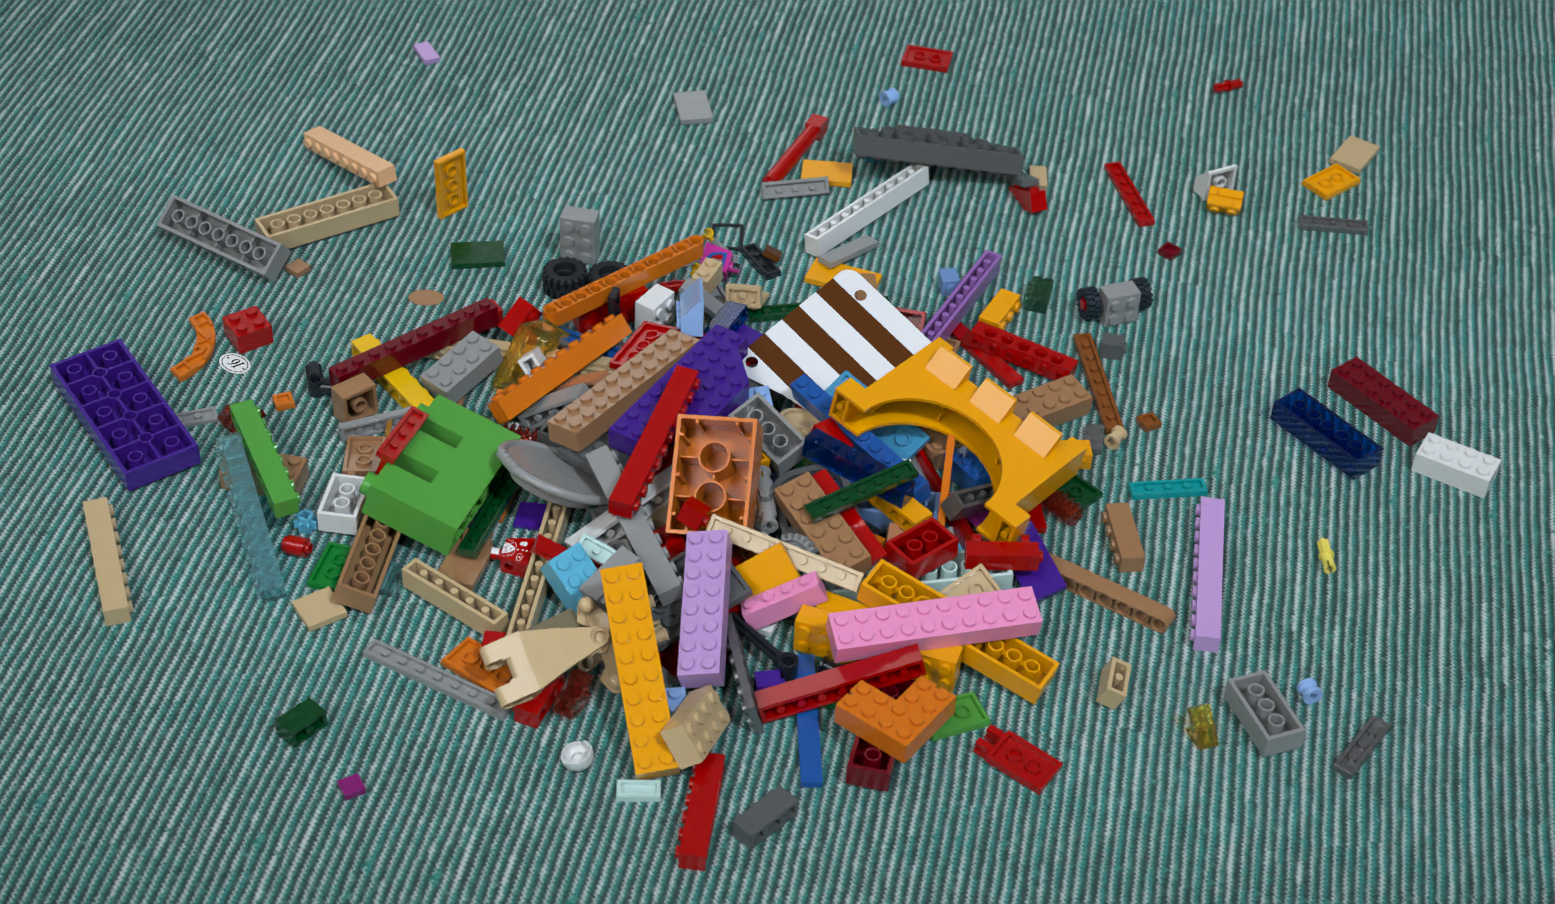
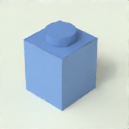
(947, 280)

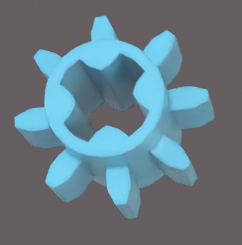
(305, 521)

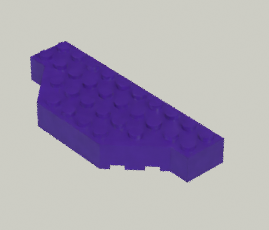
(721, 391)

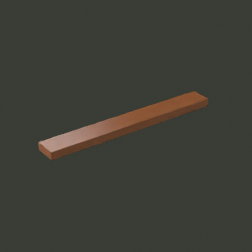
(1097, 381)

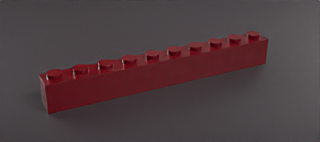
(417, 343)

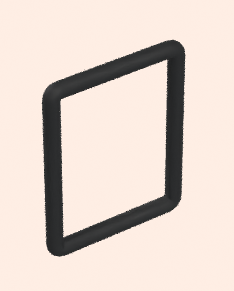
(731, 225)

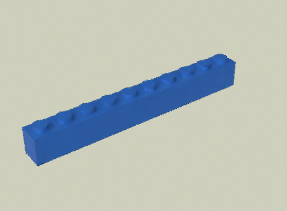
(818, 404)

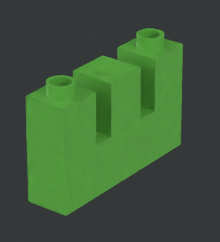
(438, 476)

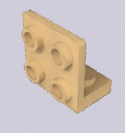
(746, 294)

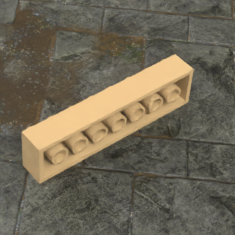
(329, 216)

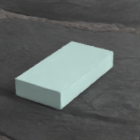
(638, 791)

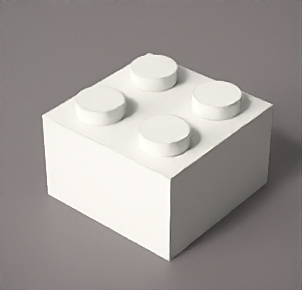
(655, 306)

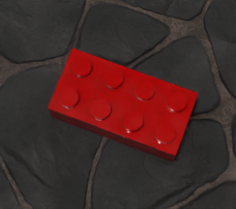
(597, 315)

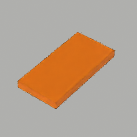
(466, 663)

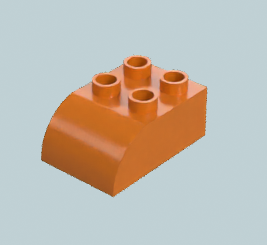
(718, 465)

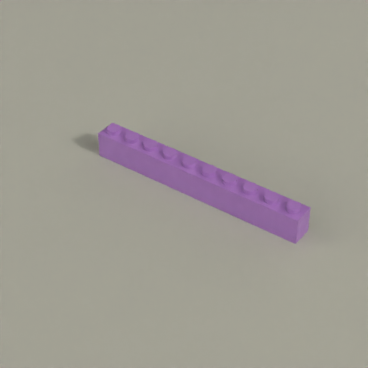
(963, 297)

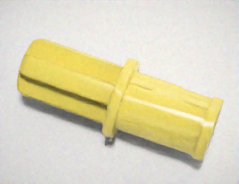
(1326, 555)

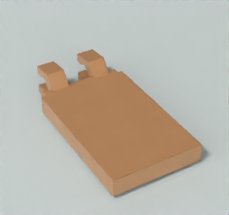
(360, 455)
(465, 569)

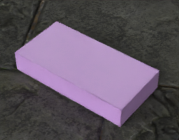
(426, 53)

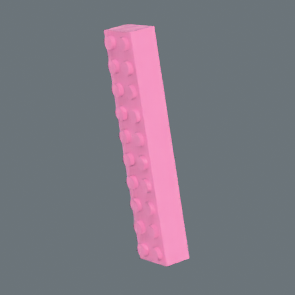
(934, 623)

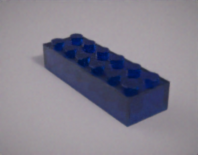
(1326, 433)

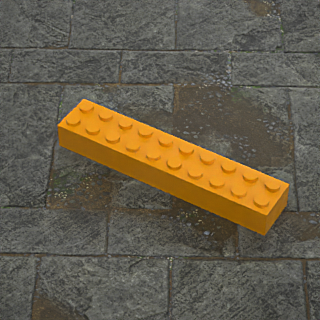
(1004, 661)
(638, 669)

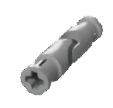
(766, 502)

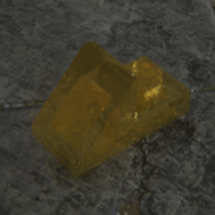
(1202, 726)

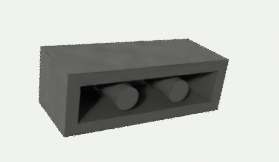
(764, 817)

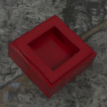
(1169, 251)

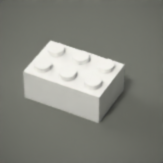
(342, 505)

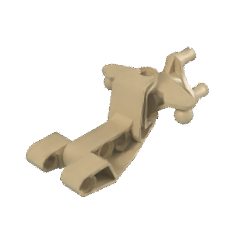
(545, 654)

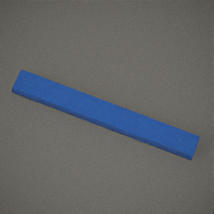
(808, 734)

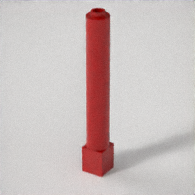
(814, 130)

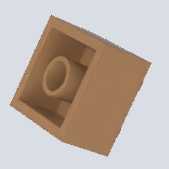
(354, 398)

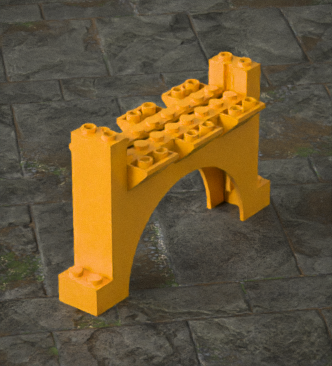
(936, 394)

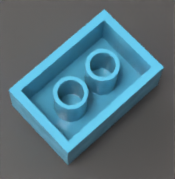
(568, 573)

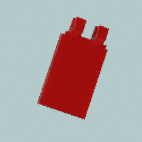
(1017, 758)

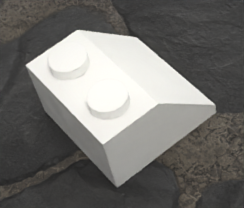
(1220, 177)

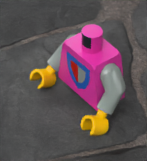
(719, 252)

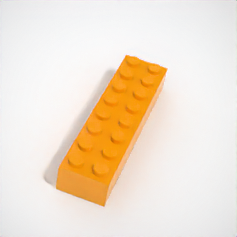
(812, 638)

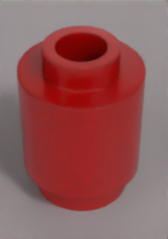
(296, 546)

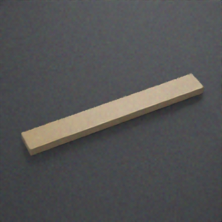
(802, 559)

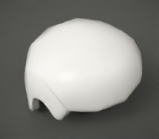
(577, 755)

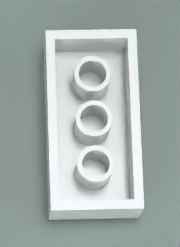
(1456, 465)

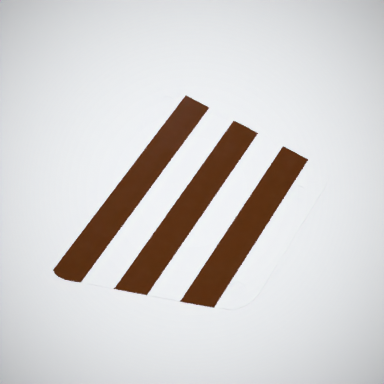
(835, 335)

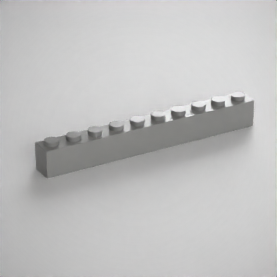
(639, 531)

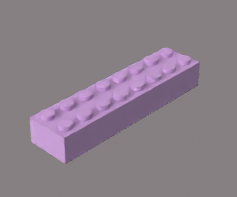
(705, 609)

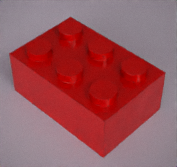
(922, 548)

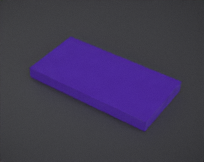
(1047, 579)

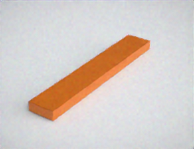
(946, 476)

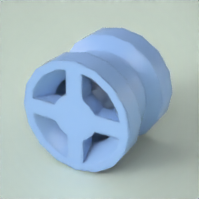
(889, 97)
(1309, 691)

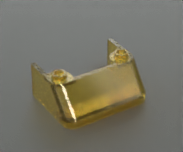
(527, 337)

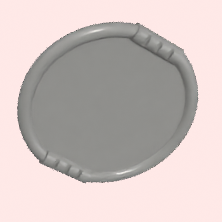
(548, 475)

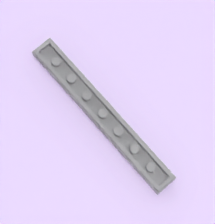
(435, 678)

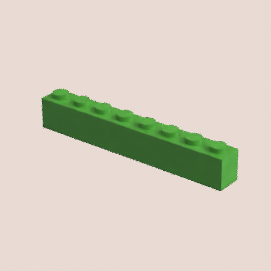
(264, 458)

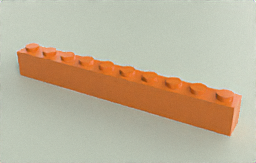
(558, 369)

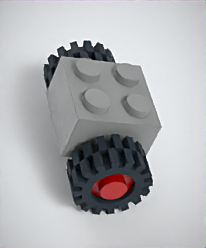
(1115, 302)

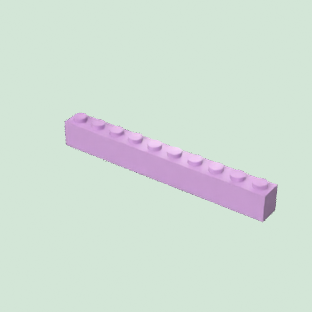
(1208, 575)

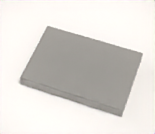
(693, 107)

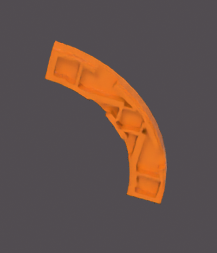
(202, 350)

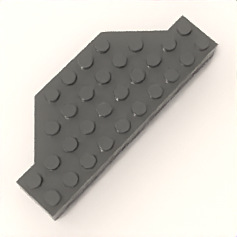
(936, 148)

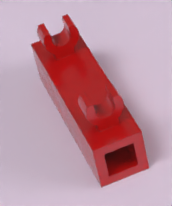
(1003, 554)

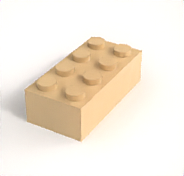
(695, 726)

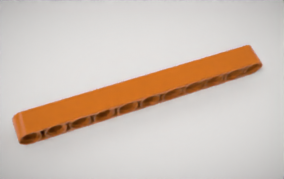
(626, 279)

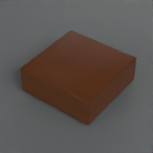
(772, 253)

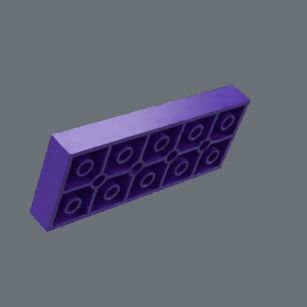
(125, 414)

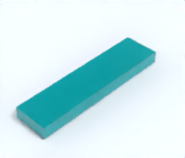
(1167, 488)

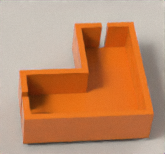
(896, 725)

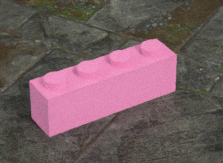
(783, 600)

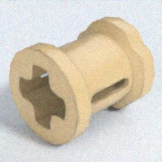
(1113, 439)

